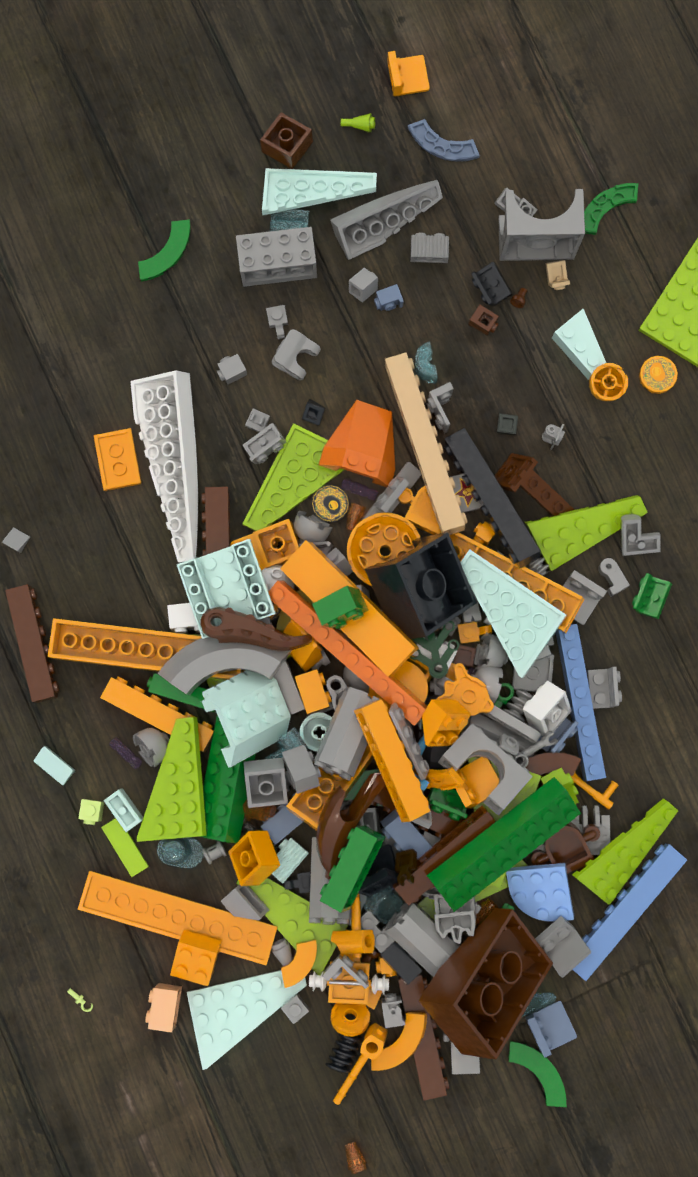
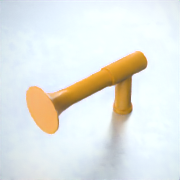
(603, 798)

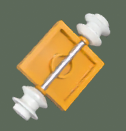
(346, 988)

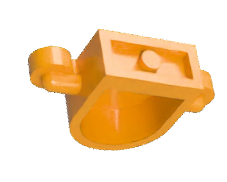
(420, 511)

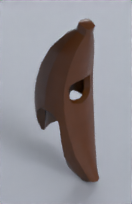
(336, 824)

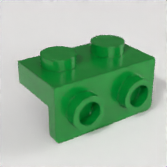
(651, 596)
(448, 802)

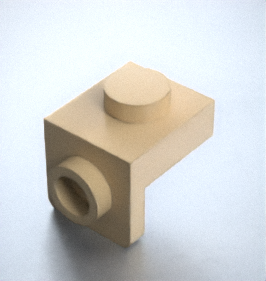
(557, 274)

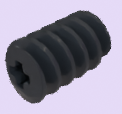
(344, 1052)

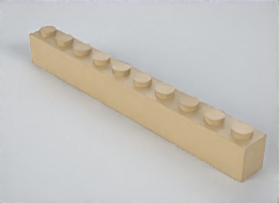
(424, 444)

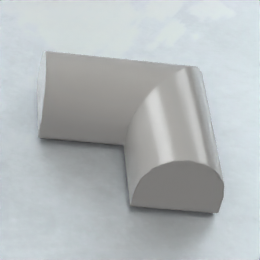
(633, 541)

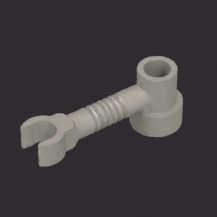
(522, 757)

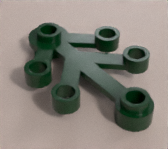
(433, 646)

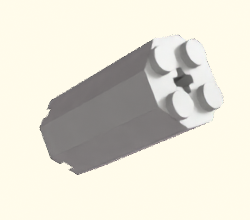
(344, 738)
(317, 910)
(418, 936)

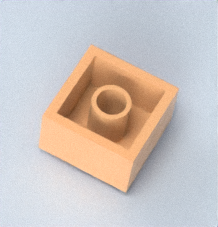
(164, 1007)

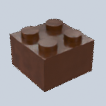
(286, 140)

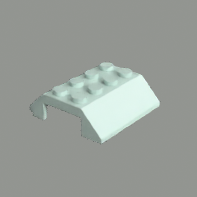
(249, 712)

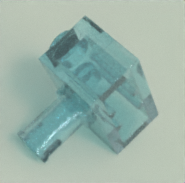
(286, 742)

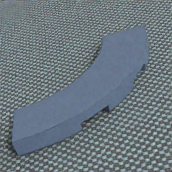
(440, 147)

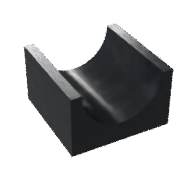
(422, 586)

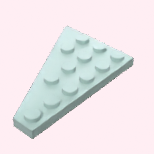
(516, 613)
(234, 1009)

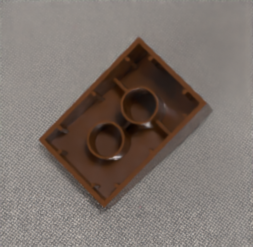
(487, 985)

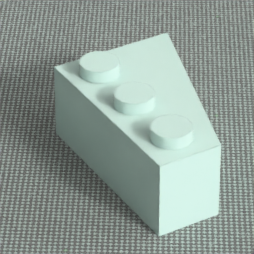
(580, 343)

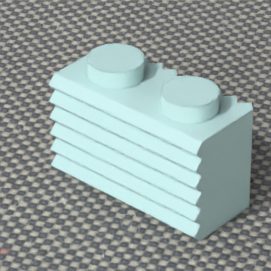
(289, 857)

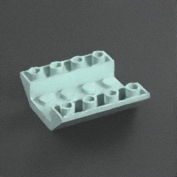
(226, 580)

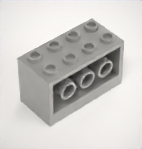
(276, 256)

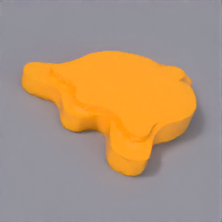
(468, 692)

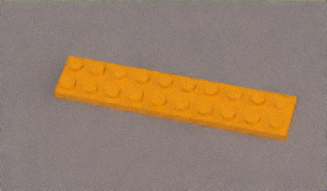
(173, 914)

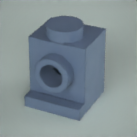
(388, 298)

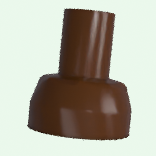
(518, 299)
(369, 956)

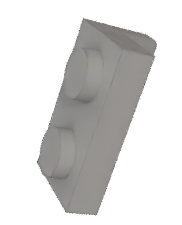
(264, 443)

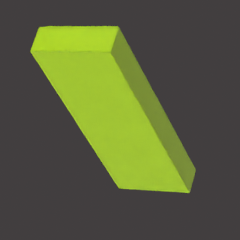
(125, 847)

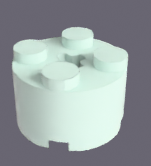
(310, 725)

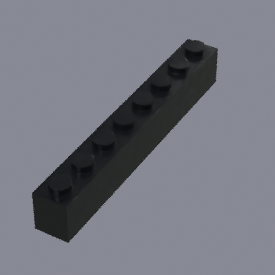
(492, 498)

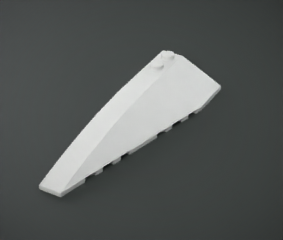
(167, 428)

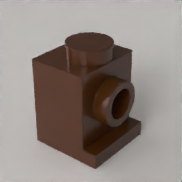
(483, 314)

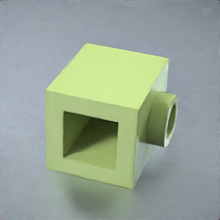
(91, 811)

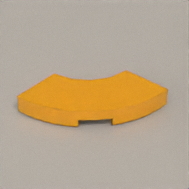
(301, 963)

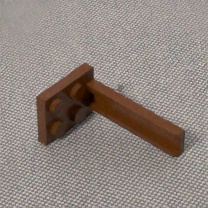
(519, 472)

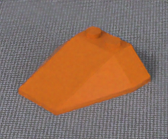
(363, 444)

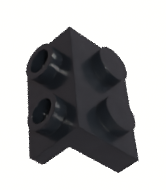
(491, 284)

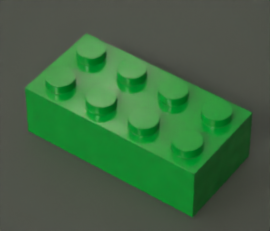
(352, 868)

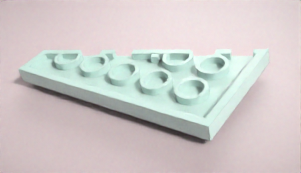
(301, 188)

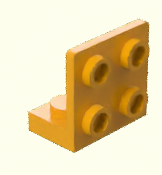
(407, 74)
(478, 783)

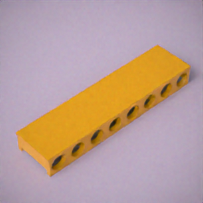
(553, 593)
(374, 632)

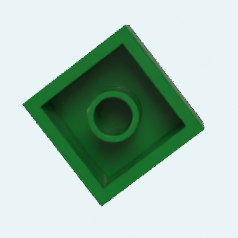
(340, 607)

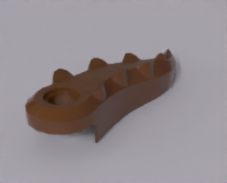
(246, 629)

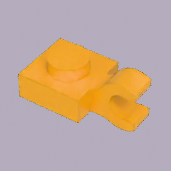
(470, 632)

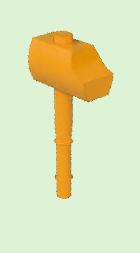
(356, 940)
(370, 1048)

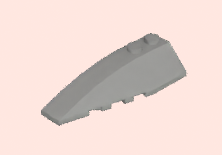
(377, 220)

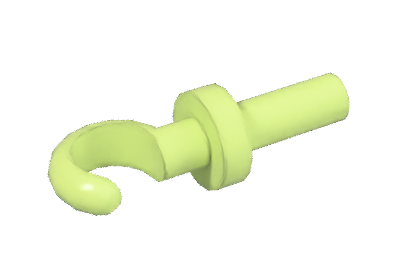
(79, 999)

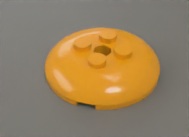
(377, 532)

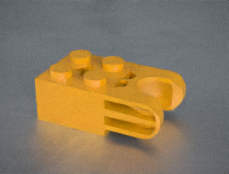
(266, 541)

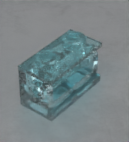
(289, 220)

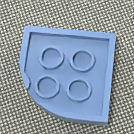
(541, 891)

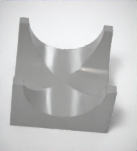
(540, 239)

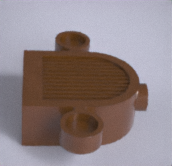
(567, 847)

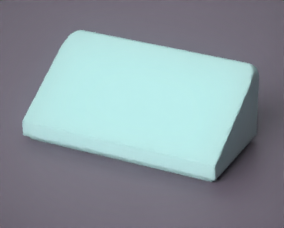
(54, 765)
(123, 809)

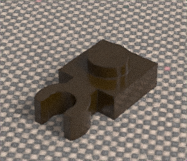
(404, 865)

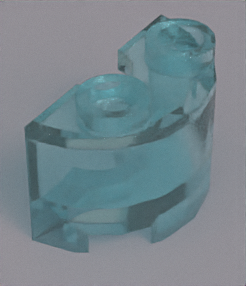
(422, 366)

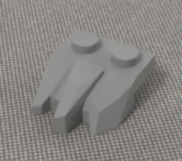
(455, 922)

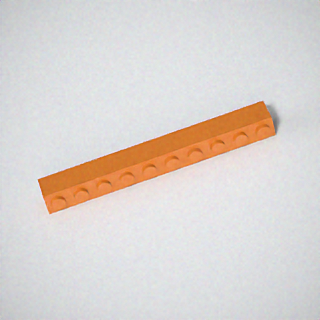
(347, 652)

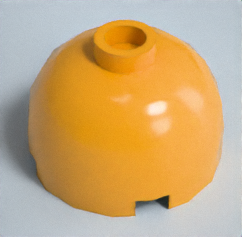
(608, 382)

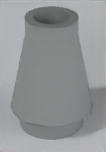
(282, 951)

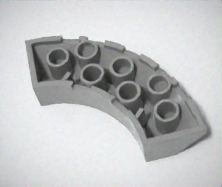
(209, 657)

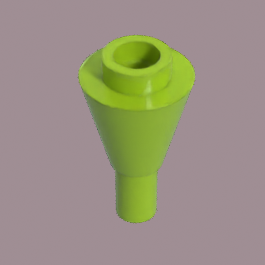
(363, 122)

